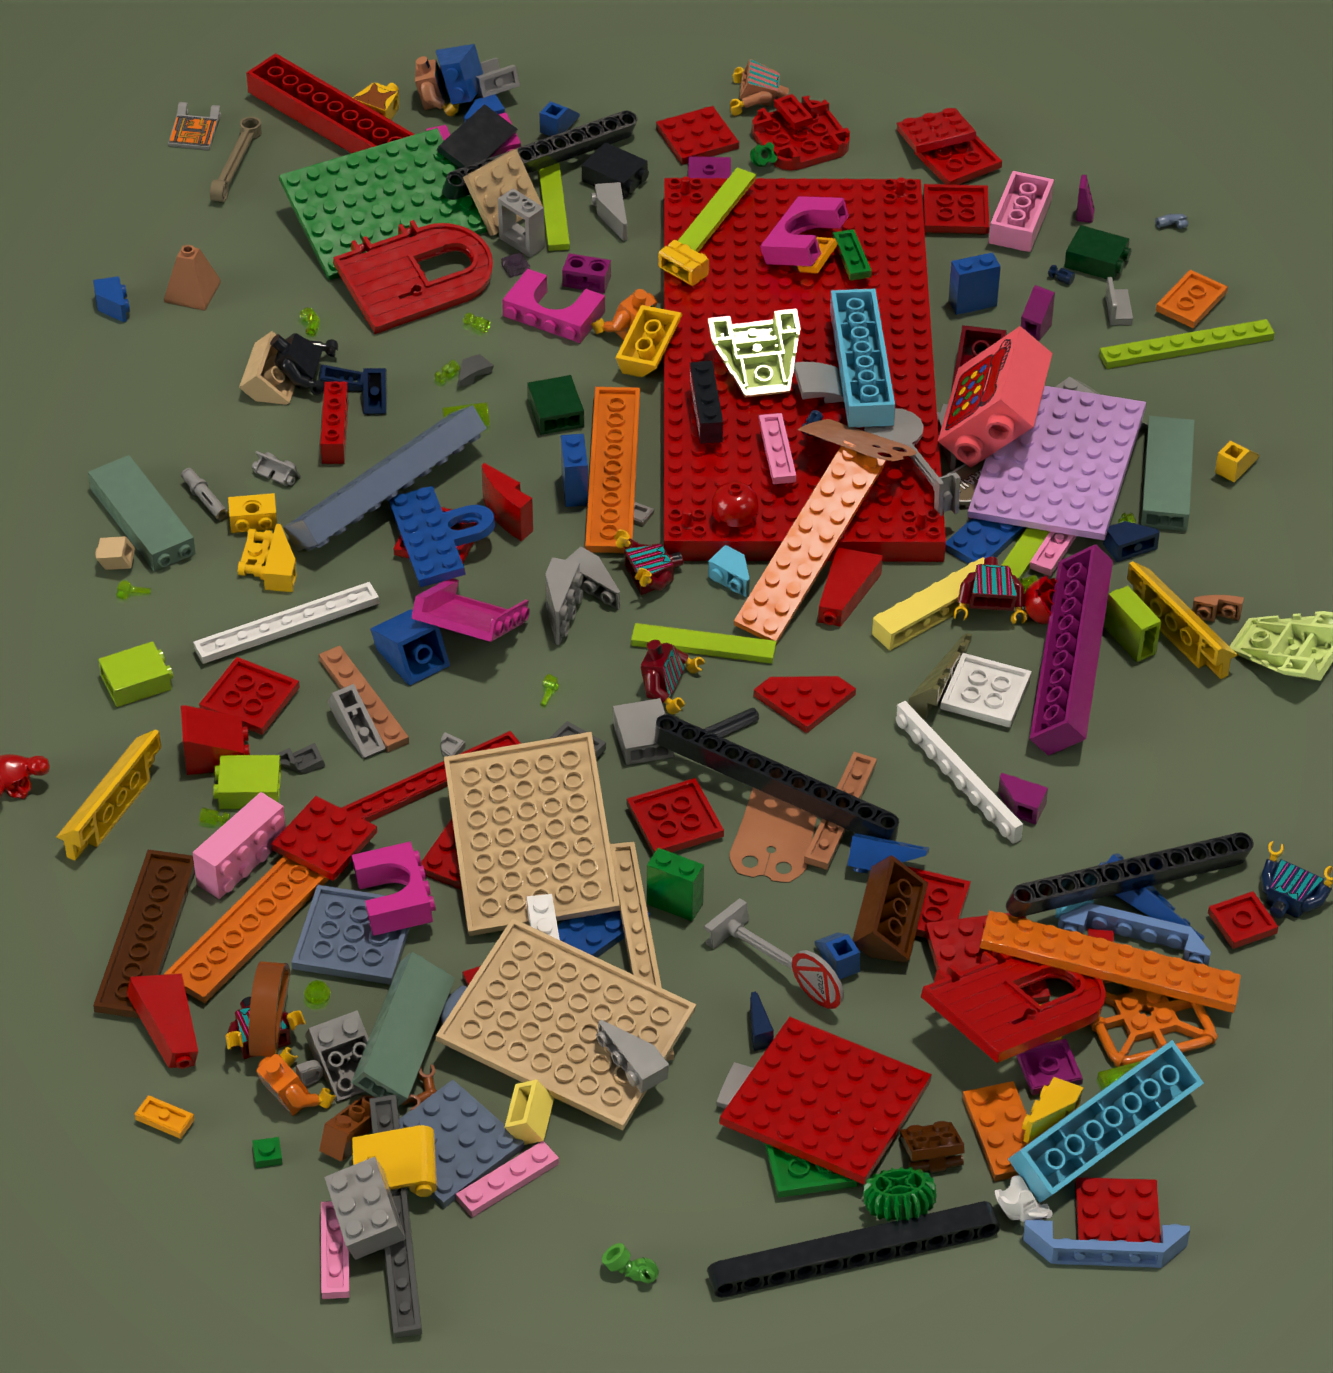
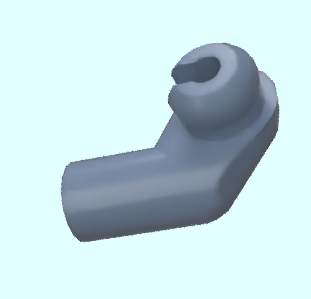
(1170, 219)

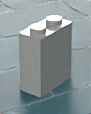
(636, 731)

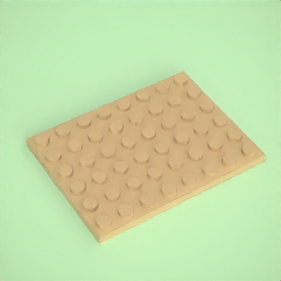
(531, 826)
(538, 1018)

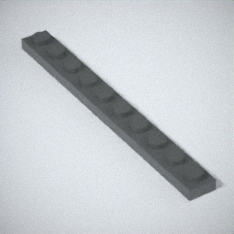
(399, 1256)

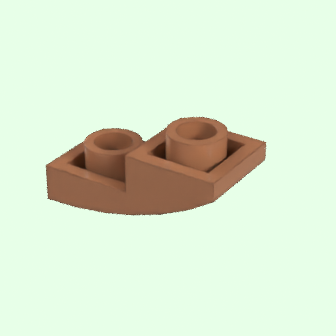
(1225, 606)

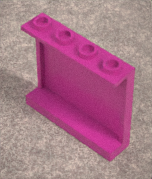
(466, 615)

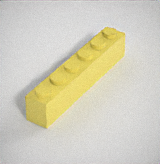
(921, 610)

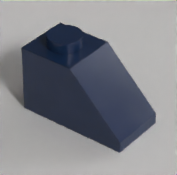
(375, 390)
(1130, 540)

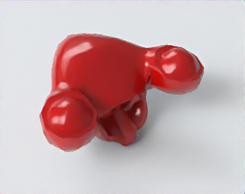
(16, 772)

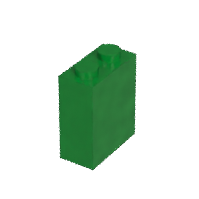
(675, 884)

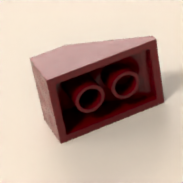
(974, 341)

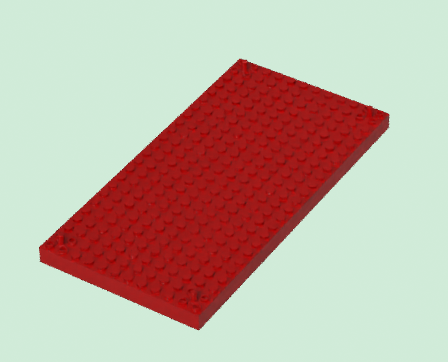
(889, 223)

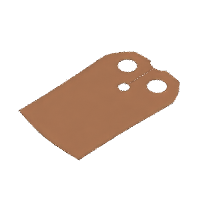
(838, 432)
(774, 824)

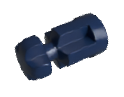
(1062, 275)
(813, 417)

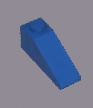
(870, 850)

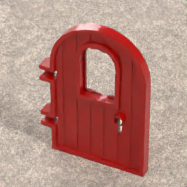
(392, 272)
(998, 1014)

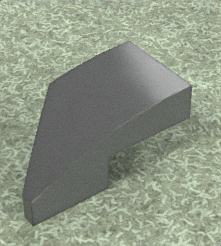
(472, 367)
(302, 760)

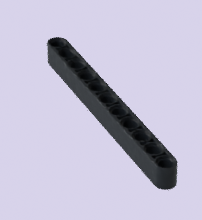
(554, 148)
(775, 778)
(1129, 874)
(852, 1249)

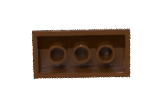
(890, 911)

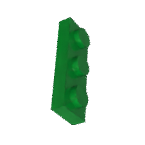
(852, 255)

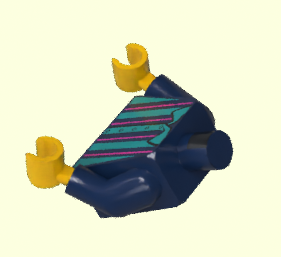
(1291, 887)

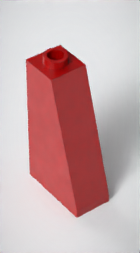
(847, 584)
(166, 1016)

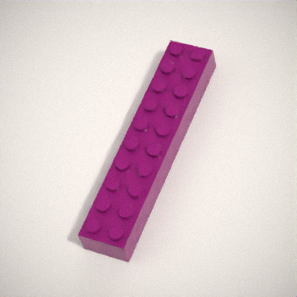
(1071, 650)

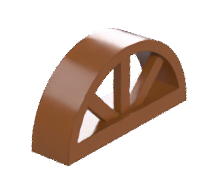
(267, 1007)

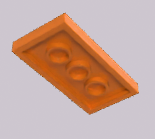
(998, 1123)

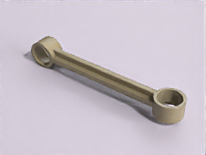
(250, 129)

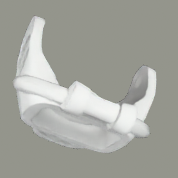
(1020, 1203)

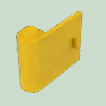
(404, 1155)

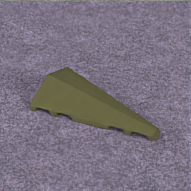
(932, 687)

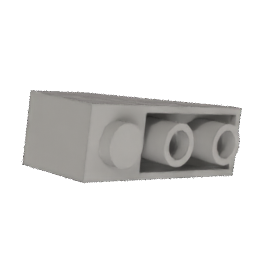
(596, 577)
(638, 1058)

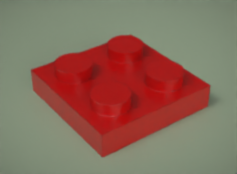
(1243, 920)

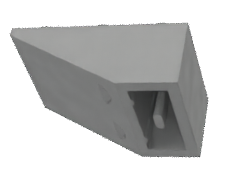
(562, 594)
(338, 1049)

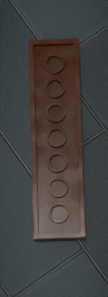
(145, 928)

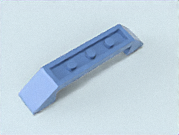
(1138, 927)
(1105, 1253)

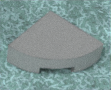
(451, 745)

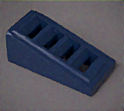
(332, 374)
(760, 1024)

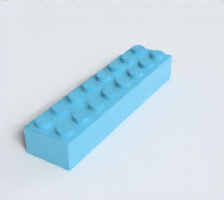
(862, 358)
(1105, 1121)

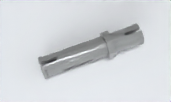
(200, 488)

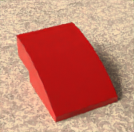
(509, 505)

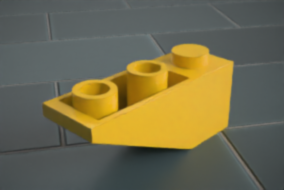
(280, 565)
(1055, 1104)

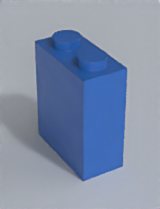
(974, 283)
(574, 470)

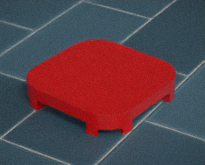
(806, 145)

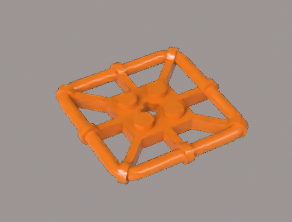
(1160, 1022)

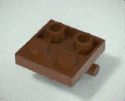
(933, 1144)

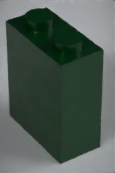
(1097, 253)
(555, 404)

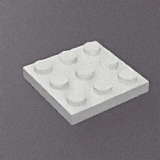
(986, 690)

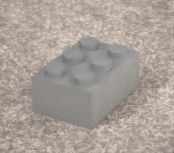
(365, 1208)

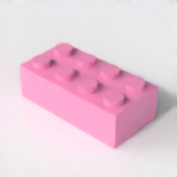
(1021, 211)
(238, 845)

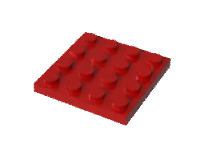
(958, 944)

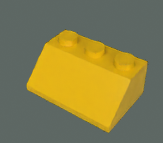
(647, 340)

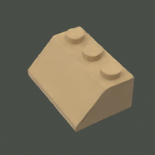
(262, 378)

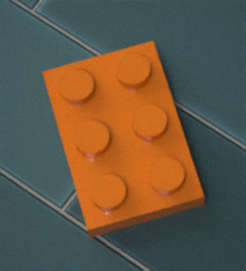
(1191, 298)

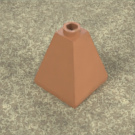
(192, 280)

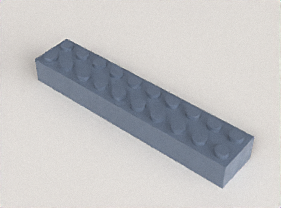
(385, 479)

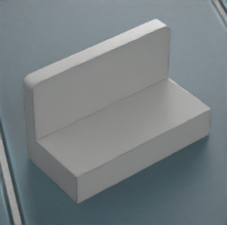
(1118, 305)

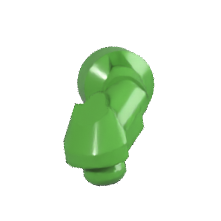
(642, 1269)

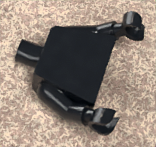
(299, 359)

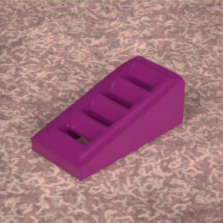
(1085, 203)

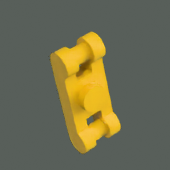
(254, 553)

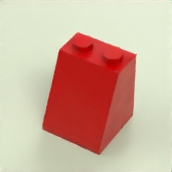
(208, 736)

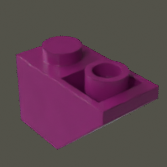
(1038, 312)
(1023, 797)

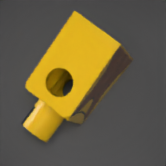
(380, 98)

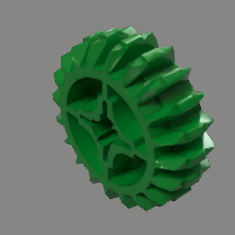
(899, 1194)

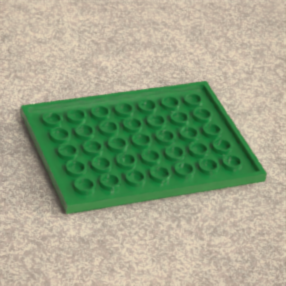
(374, 194)

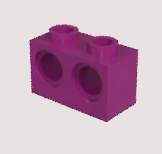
(586, 273)

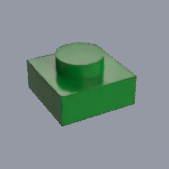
(267, 1152)

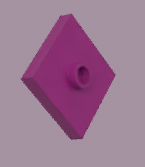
(709, 167)
(1049, 1061)

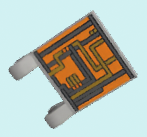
(194, 131)

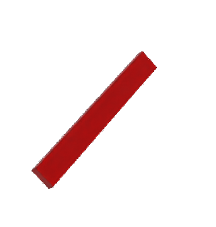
(415, 786)

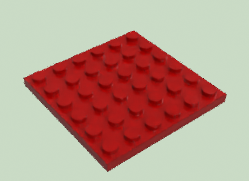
(826, 1100)

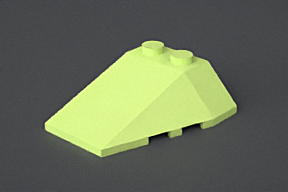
(758, 352)
(1290, 645)

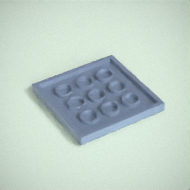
(340, 939)
(466, 1136)

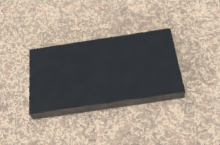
(477, 138)

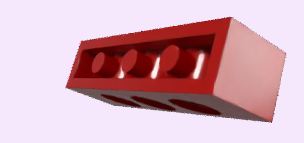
(334, 422)

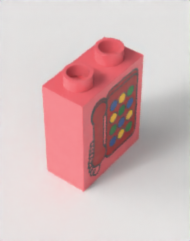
(995, 397)

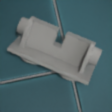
(283, 471)

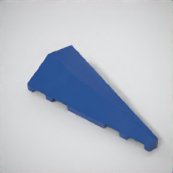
(1151, 901)

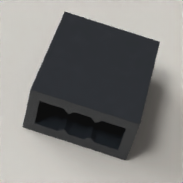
(615, 165)

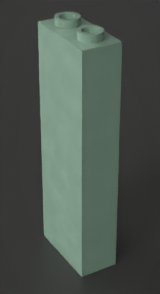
(1167, 473)
(141, 513)
(403, 1029)

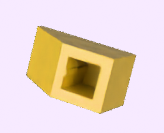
(1234, 461)

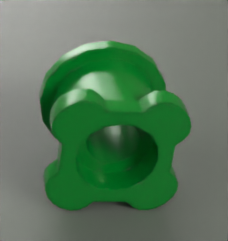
(766, 152)

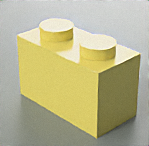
(529, 1112)

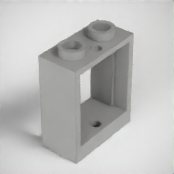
(528, 239)

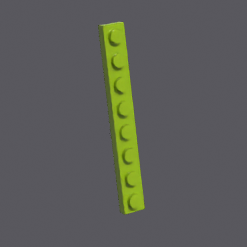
(1186, 343)

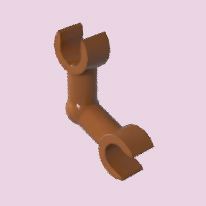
(428, 1085)

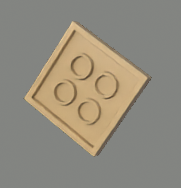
(495, 180)

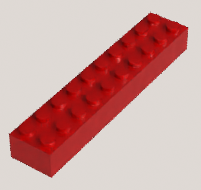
(320, 106)

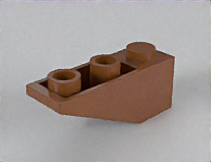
(349, 1123)

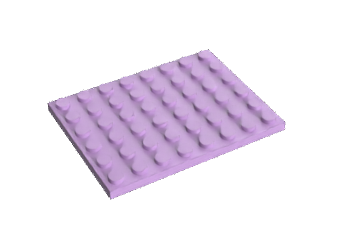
(1064, 468)

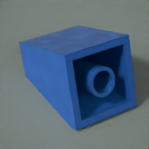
(459, 71)
(411, 647)

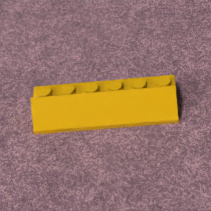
(1180, 623)
(111, 796)

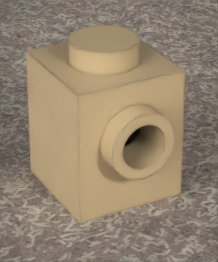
(115, 553)

